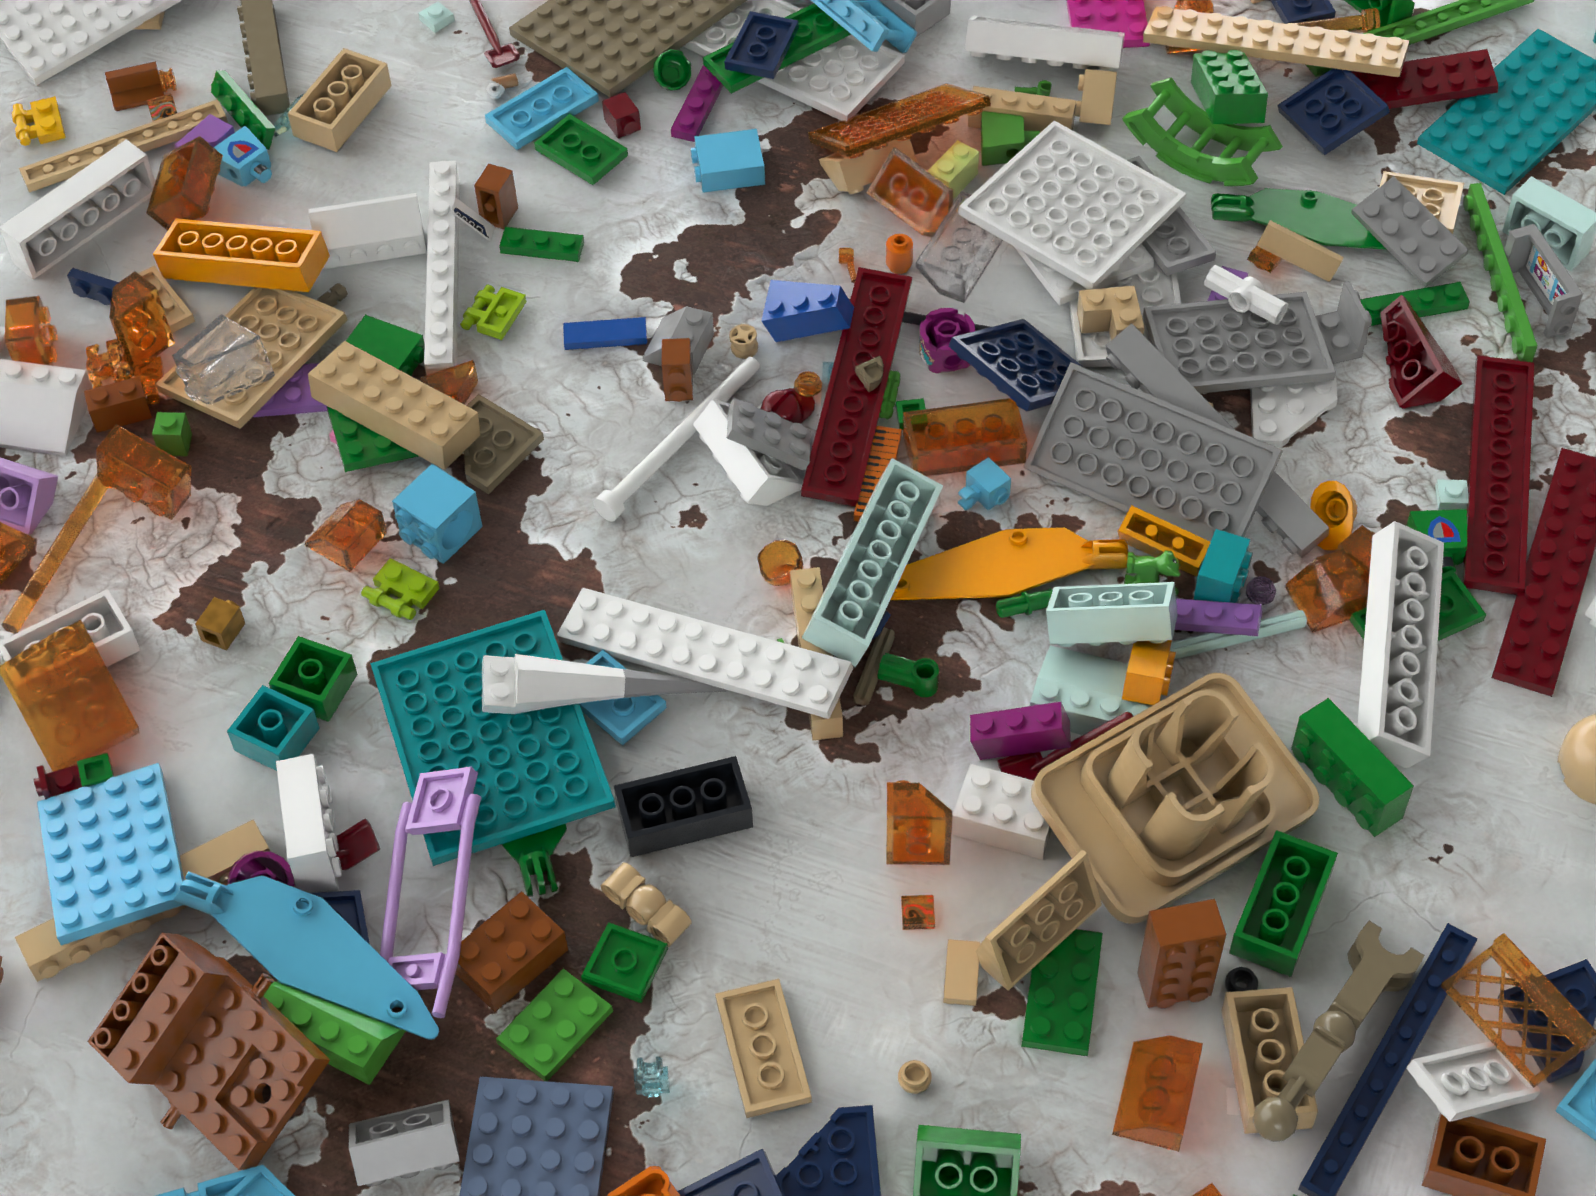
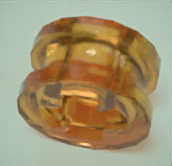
(167, 80)

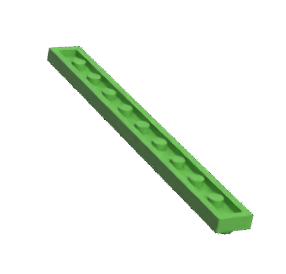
(1439, 21)

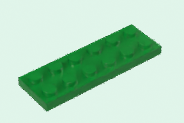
(814, 33)

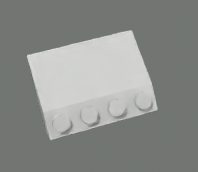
(41, 406)

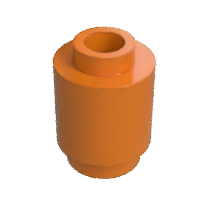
(899, 253)

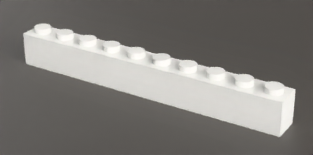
(442, 268)

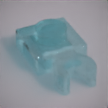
(651, 1078)

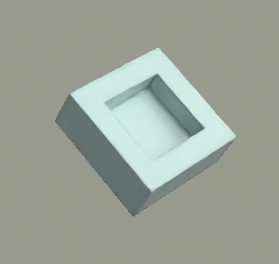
(436, 17)
(1451, 494)

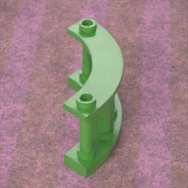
(1191, 160)

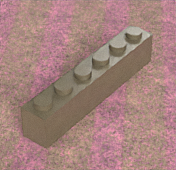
(264, 56)

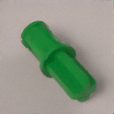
(1024, 604)

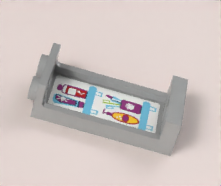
(1545, 276)

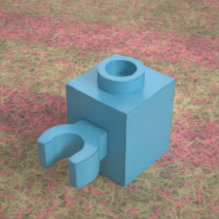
(985, 484)

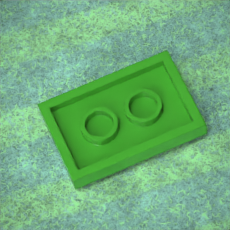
(554, 1025)

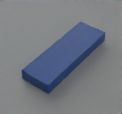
(605, 333)

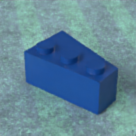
(805, 309)

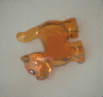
(107, 364)

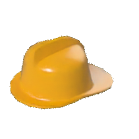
(1336, 509)

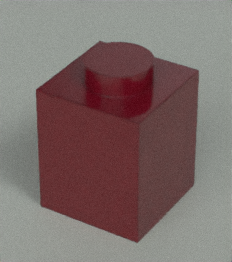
(621, 115)

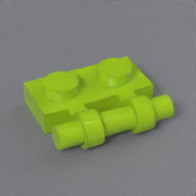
(499, 315)
(403, 582)

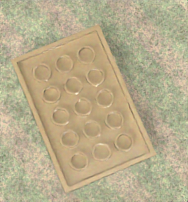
(291, 333)

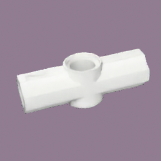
(1246, 294)

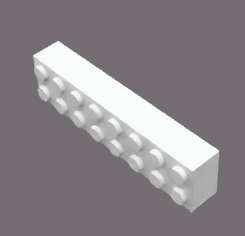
(1401, 643)

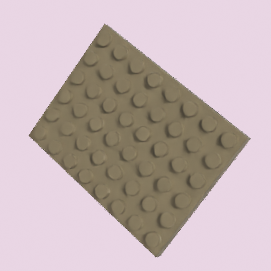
(615, 39)

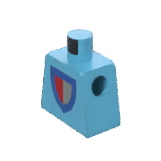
(244, 158)

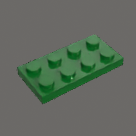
(1457, 609)
(1064, 996)

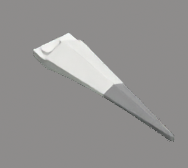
(539, 683)

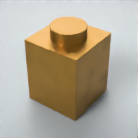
(220, 623)

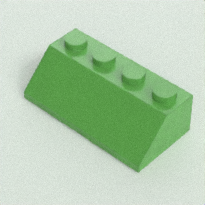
(346, 1037)

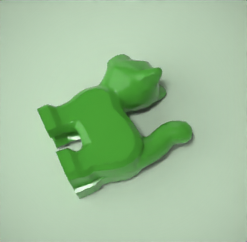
(1148, 568)

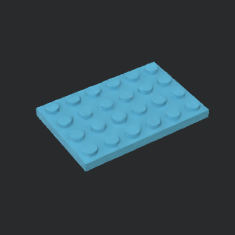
(110, 853)

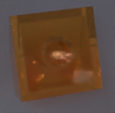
(348, 534)
(1328, 590)

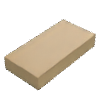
(961, 972)

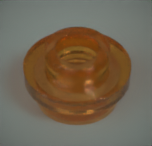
(808, 384)

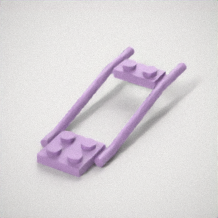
(440, 804)

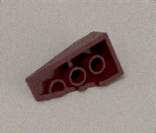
(1416, 362)

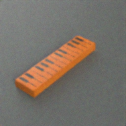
(884, 448)

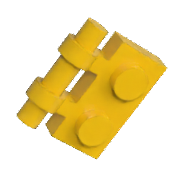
(47, 121)

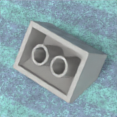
(403, 1143)

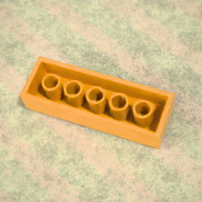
(242, 255)

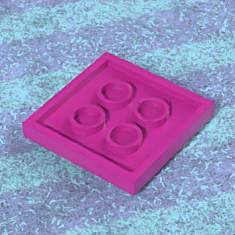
(1111, 15)

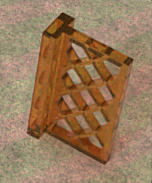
(1545, 999)

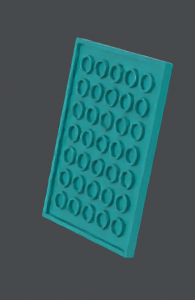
(530, 765)

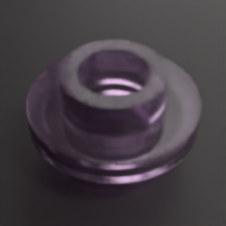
(1263, 585)

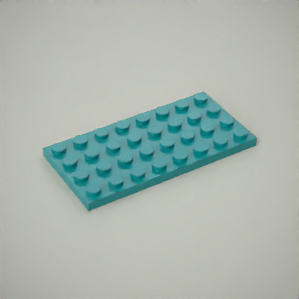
(1539, 101)

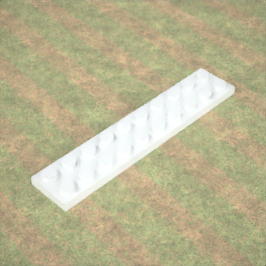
(706, 652)

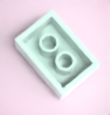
(1561, 220)

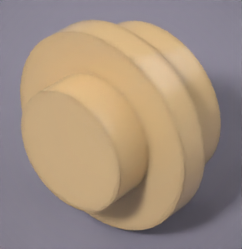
(914, 1077)

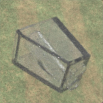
(222, 362)

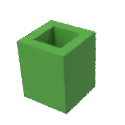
(172, 433)

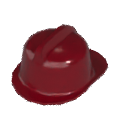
(789, 405)

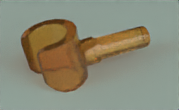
(846, 256)

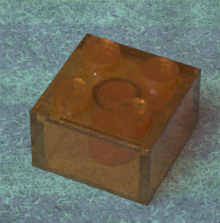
(29, 331)

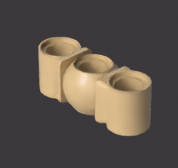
(646, 904)

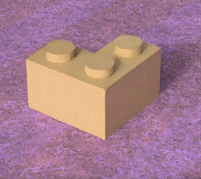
(1097, 96)
(1109, 310)

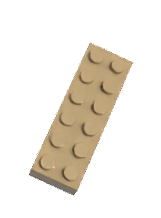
(394, 405)

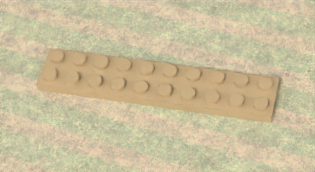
(1277, 41)

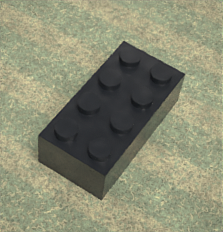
(683, 806)

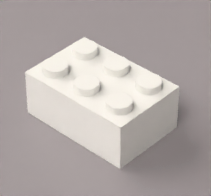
(1000, 813)

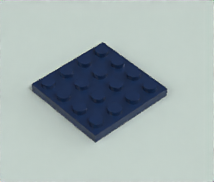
(1016, 361)

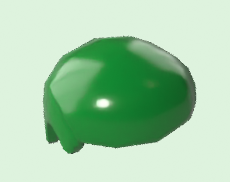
(672, 70)

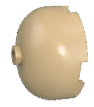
(1578, 759)

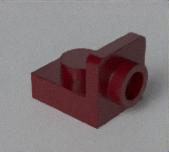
(57, 782)

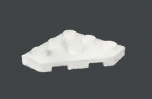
(1289, 409)

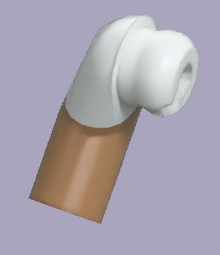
(499, 84)

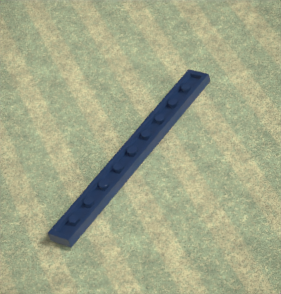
(1387, 1065)

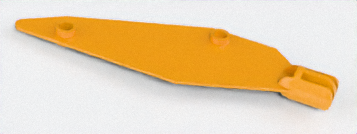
(1007, 564)

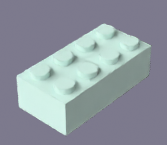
(1112, 614)

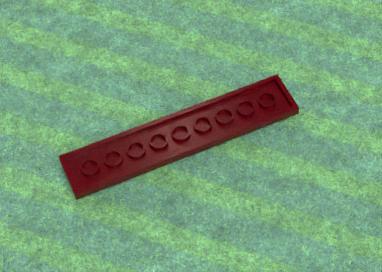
(849, 410)
(1499, 476)
(1554, 578)

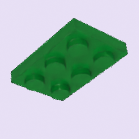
(581, 149)

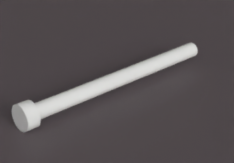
(611, 503)

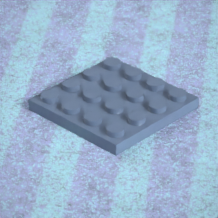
(537, 1138)

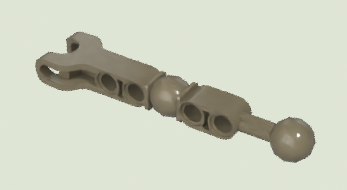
(1335, 1030)

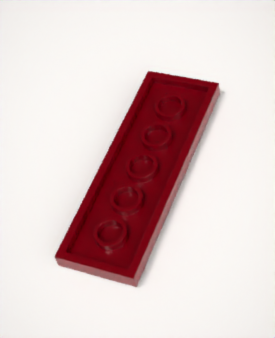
(1435, 79)

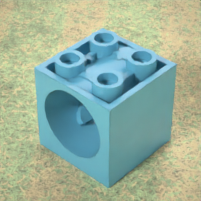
(437, 514)

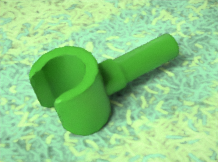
(1042, 89)

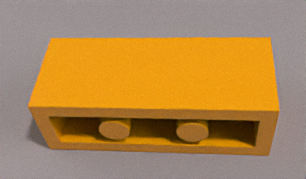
(1157, 535)
(1148, 672)

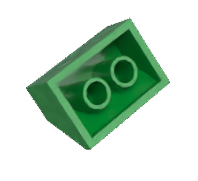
(966, 1162)

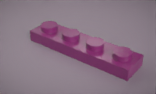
(697, 106)

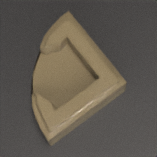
(870, 373)

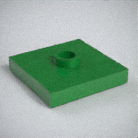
(624, 962)

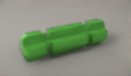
(890, 395)

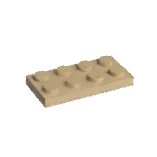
(763, 1048)

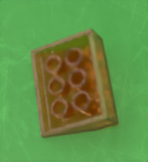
(68, 697)

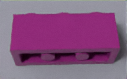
(1020, 731)

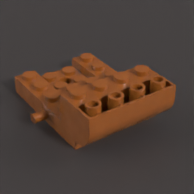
(209, 1047)

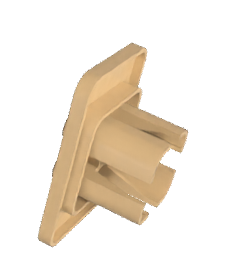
(1174, 796)

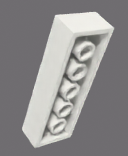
(1044, 42)
(78, 209)

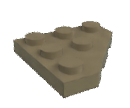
(500, 447)

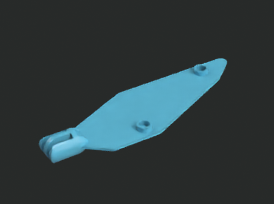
(309, 948)

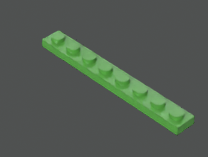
(1500, 272)

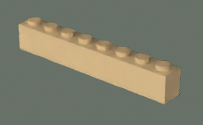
(211, 860)

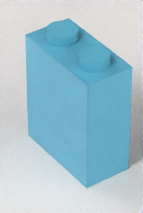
(728, 160)

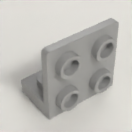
(1346, 328)

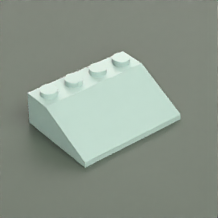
(1086, 686)

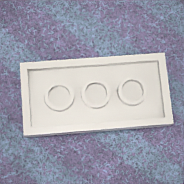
(1471, 1081)

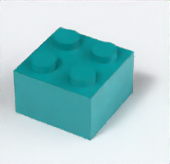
(1224, 568)
(273, 728)

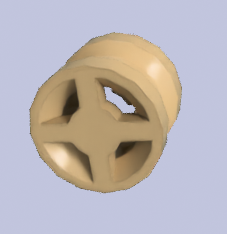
(746, 334)

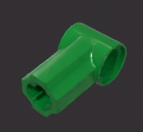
(909, 673)

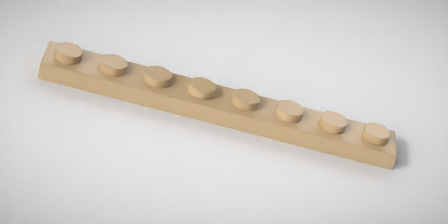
(143, 137)

